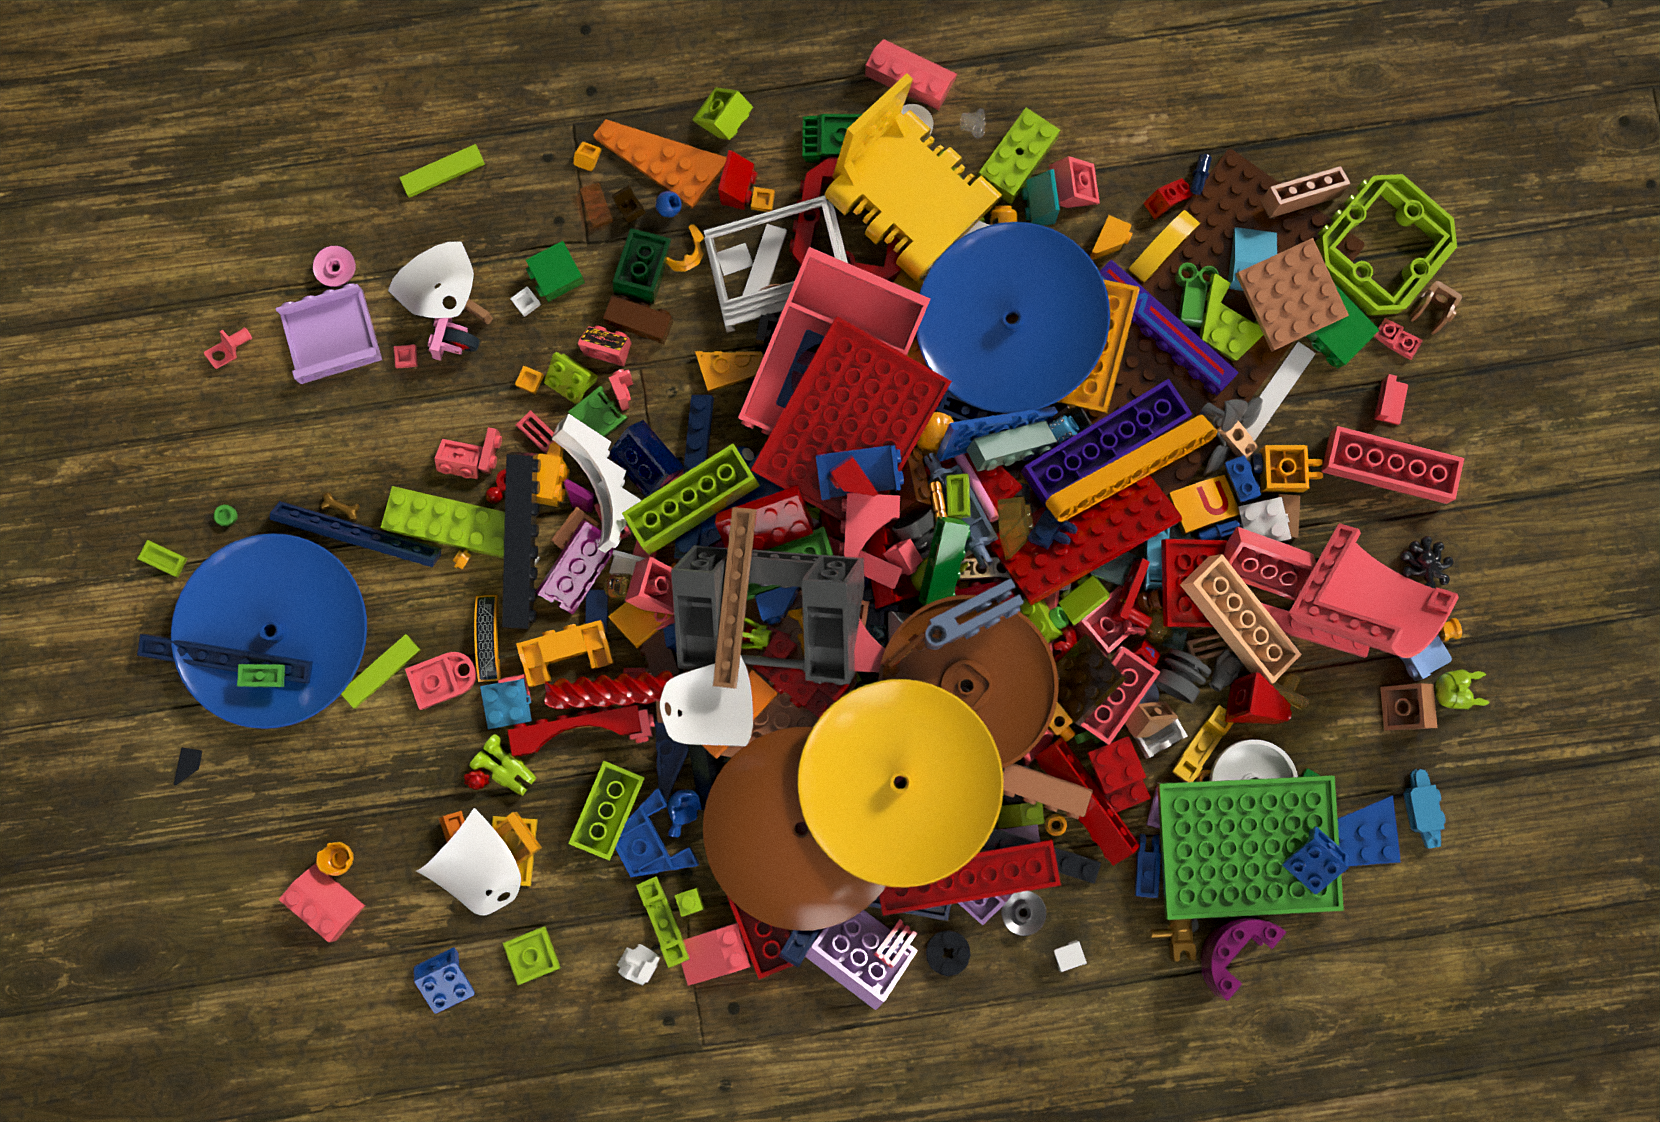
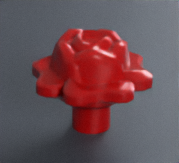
(476, 779)

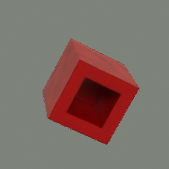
(1146, 652)

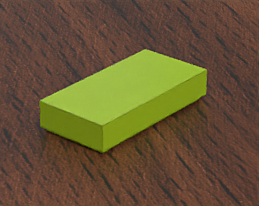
(958, 496)
(162, 558)

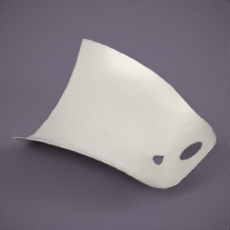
(417, 280)
(474, 863)

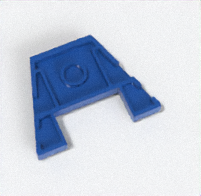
(642, 847)

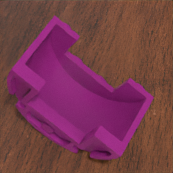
(1225, 943)

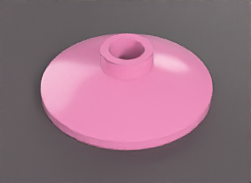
(330, 258)

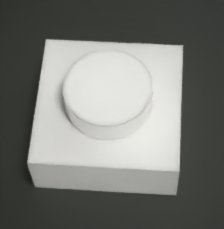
(525, 301)

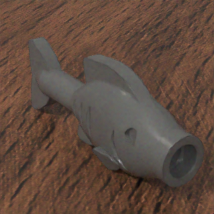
(1225, 670)

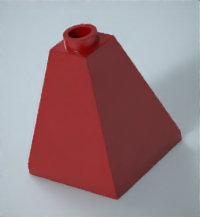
(1256, 701)

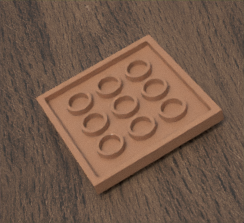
(1292, 294)

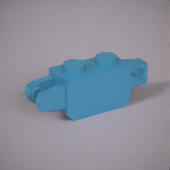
(1424, 808)

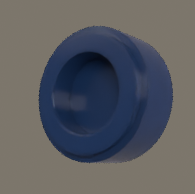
(1256, 462)

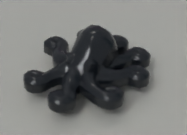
(1427, 562)

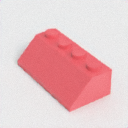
(930, 81)
(1269, 563)

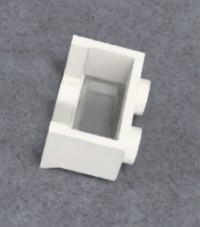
(1161, 739)

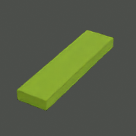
(442, 170)
(380, 671)

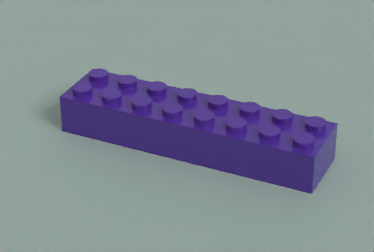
(1107, 440)

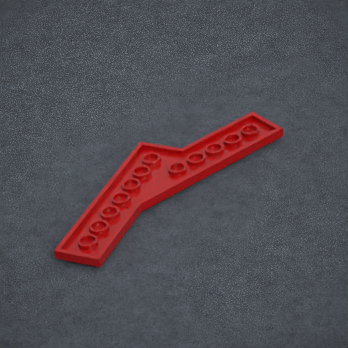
(984, 876)

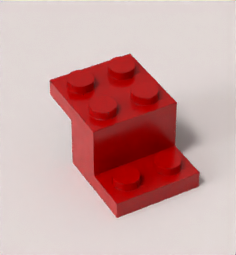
(1119, 774)

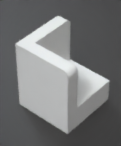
(1070, 956)

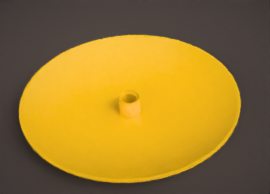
(852, 793)

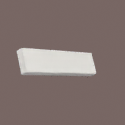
(765, 259)

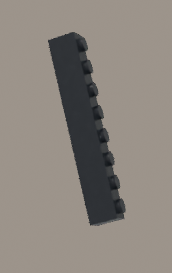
(520, 539)

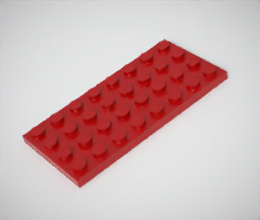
(1101, 536)

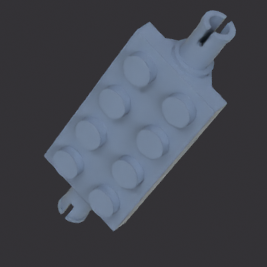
(980, 527)

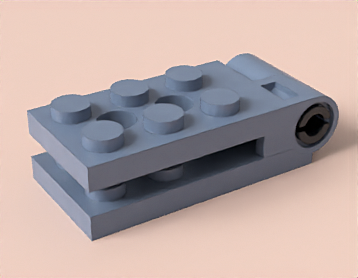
(948, 629)

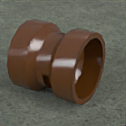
(1150, 601)

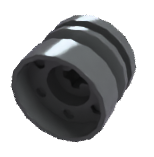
(917, 528)
(1183, 672)

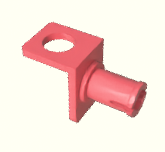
(228, 347)

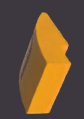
(1204, 504)

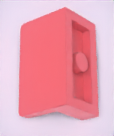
(1391, 400)

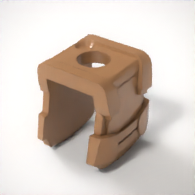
(1448, 304)

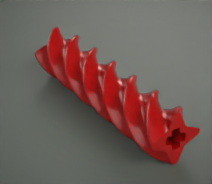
(605, 691)

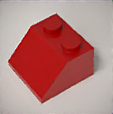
(737, 181)
(851, 478)

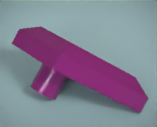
(579, 496)

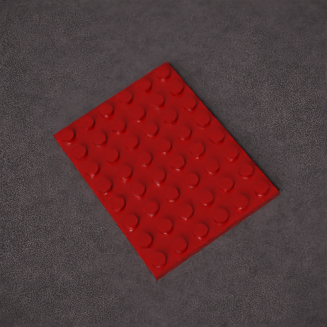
(849, 399)

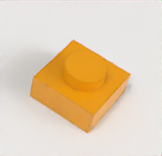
(762, 199)
(529, 380)

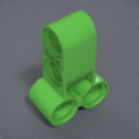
(1193, 293)

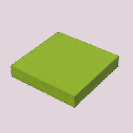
(531, 955)

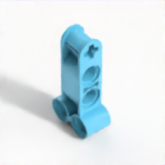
(1153, 554)

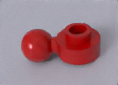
(494, 494)

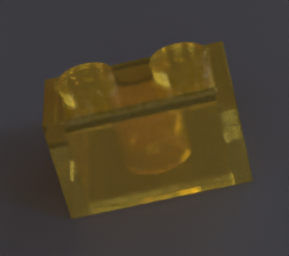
(1014, 524)

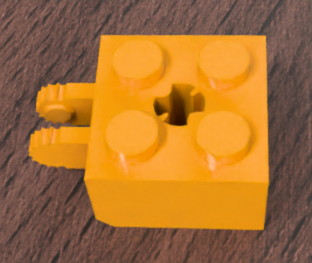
(1292, 458)
(552, 476)

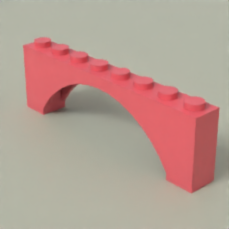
(862, 519)

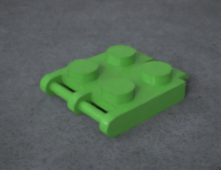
(597, 414)

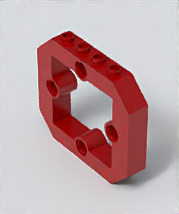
(805, 230)

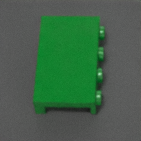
(1345, 337)

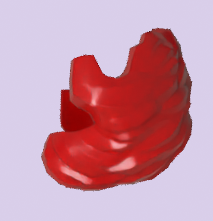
(1064, 642)

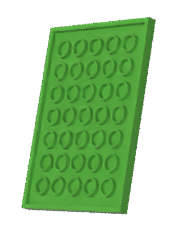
(1230, 844)

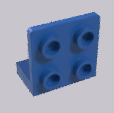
(1317, 861)
(442, 981)

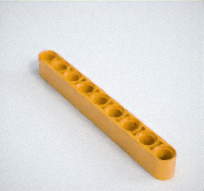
(1130, 468)

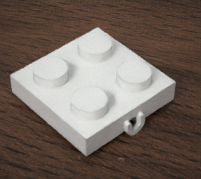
(1266, 519)

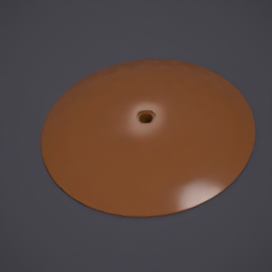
(756, 844)

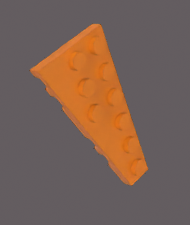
(665, 161)

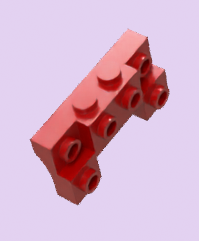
(792, 681)

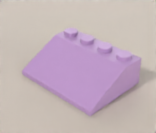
(848, 956)

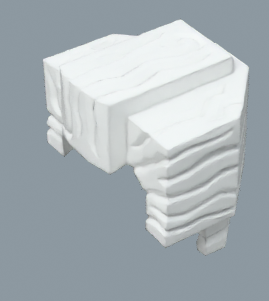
(638, 964)

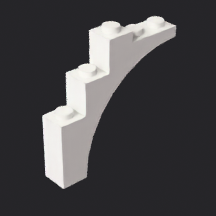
(606, 477)

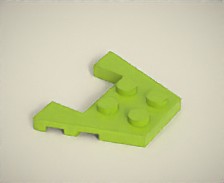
(1224, 328)

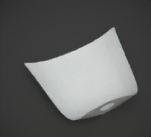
(708, 712)

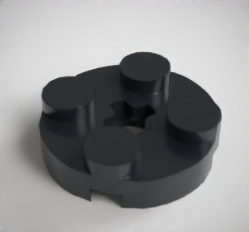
(960, 954)

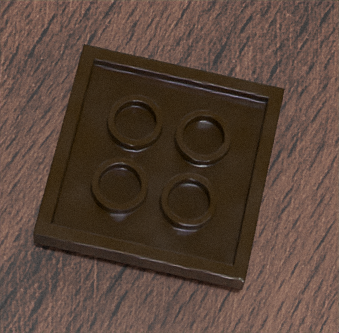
(1085, 679)

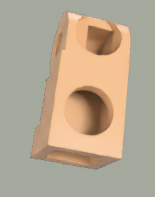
(1239, 440)

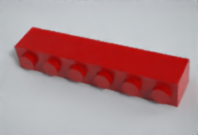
(1100, 817)

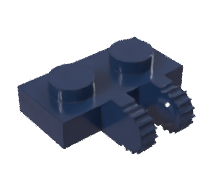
(1048, 530)

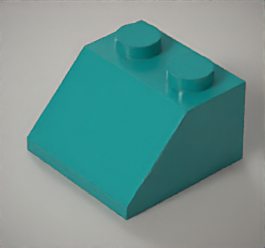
(1041, 199)

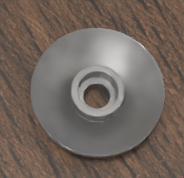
(1035, 913)

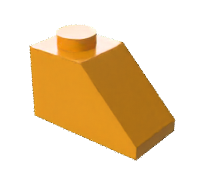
(1112, 237)

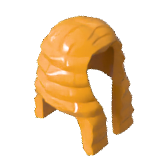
(933, 433)

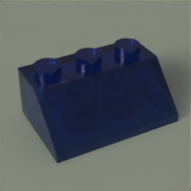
(645, 458)

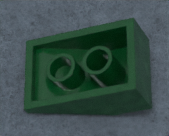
(641, 266)

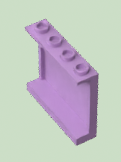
(329, 333)

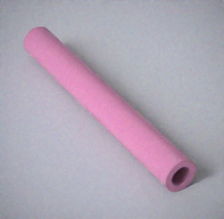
(977, 488)

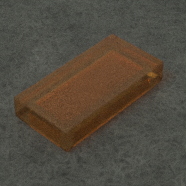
(596, 205)

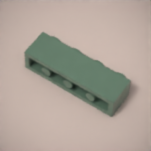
(1011, 446)

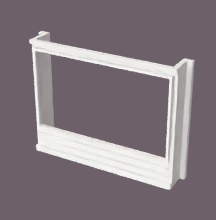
(772, 299)

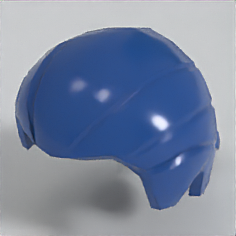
(682, 809)

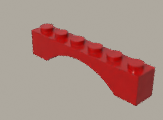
(532, 738)

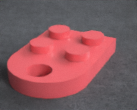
(440, 679)

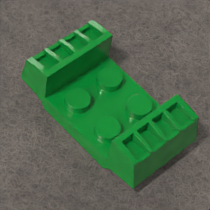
(824, 135)

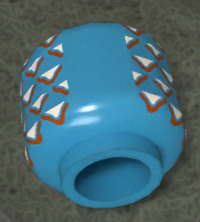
(1063, 428)

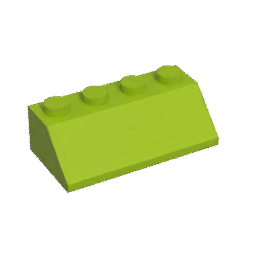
(606, 810)

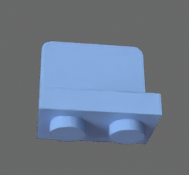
(1428, 660)

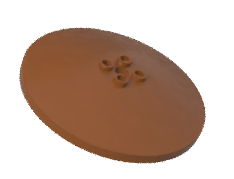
(1006, 664)

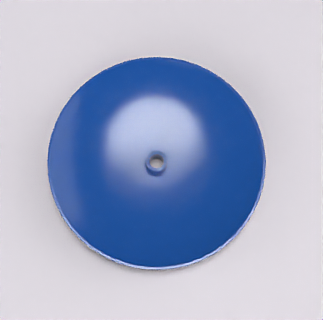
(1019, 273)
(265, 585)

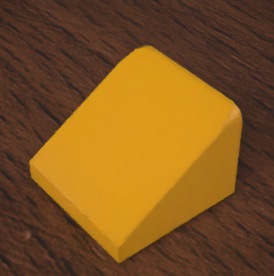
(586, 156)

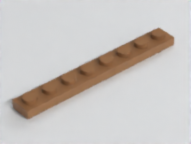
(734, 598)

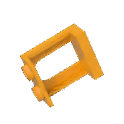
(531, 844)

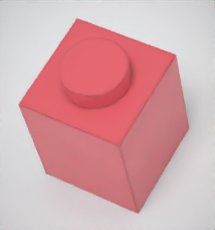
(904, 556)

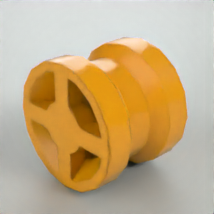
(1451, 629)

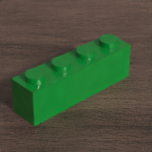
(944, 559)

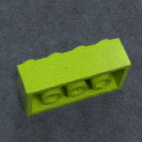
(1019, 154)

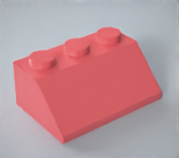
(322, 903)

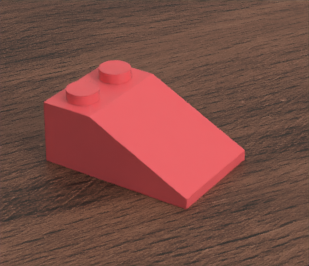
(1100, 627)
(715, 954)

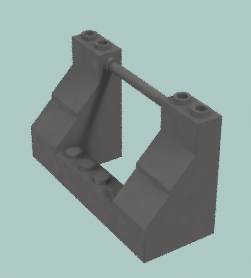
(830, 599)

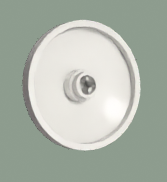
(1252, 761)

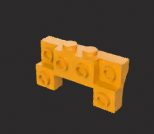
(563, 645)

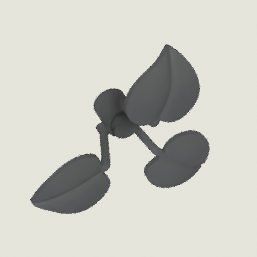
(1235, 411)

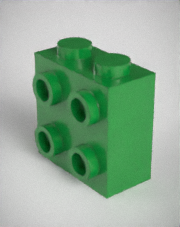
(554, 271)

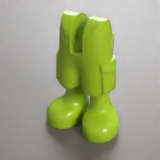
(509, 769)

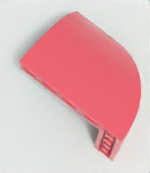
(1368, 601)

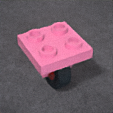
(450, 338)

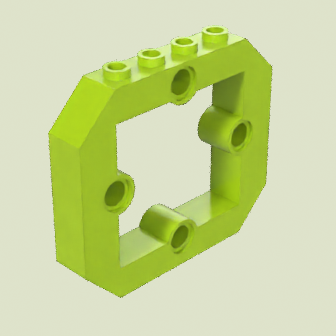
(1425, 215)

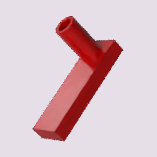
(1123, 608)

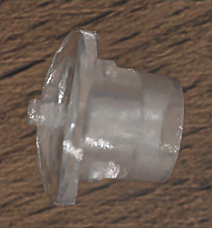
(973, 123)

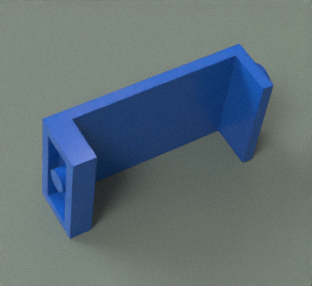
(876, 462)

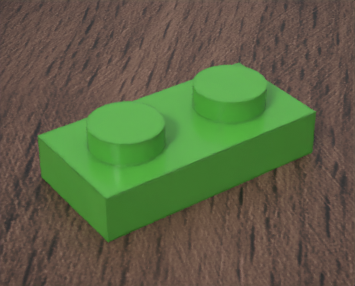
(260, 675)

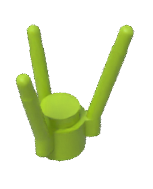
(759, 637)

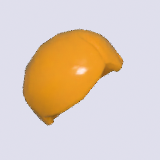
(335, 859)

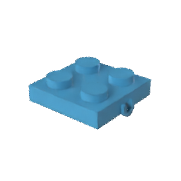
(506, 703)

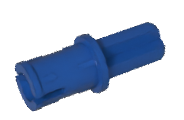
(1218, 531)

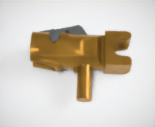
(1181, 937)

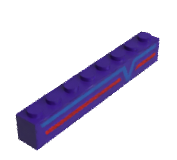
(1174, 336)

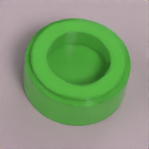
(225, 515)
(1059, 617)

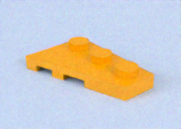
(728, 368)

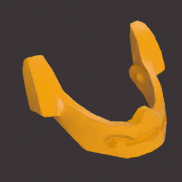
(689, 261)

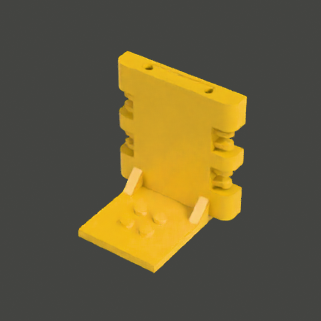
(906, 183)

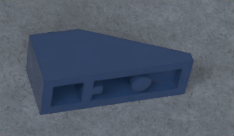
(958, 409)

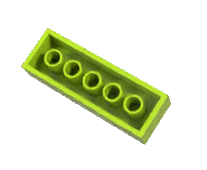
(690, 499)
(445, 522)

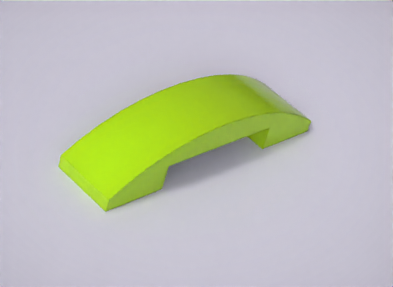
(663, 922)

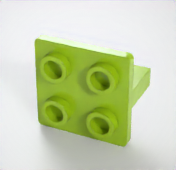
(569, 377)

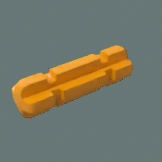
(937, 499)

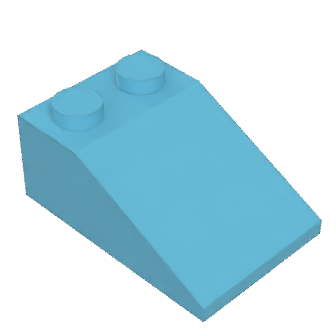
(1249, 249)

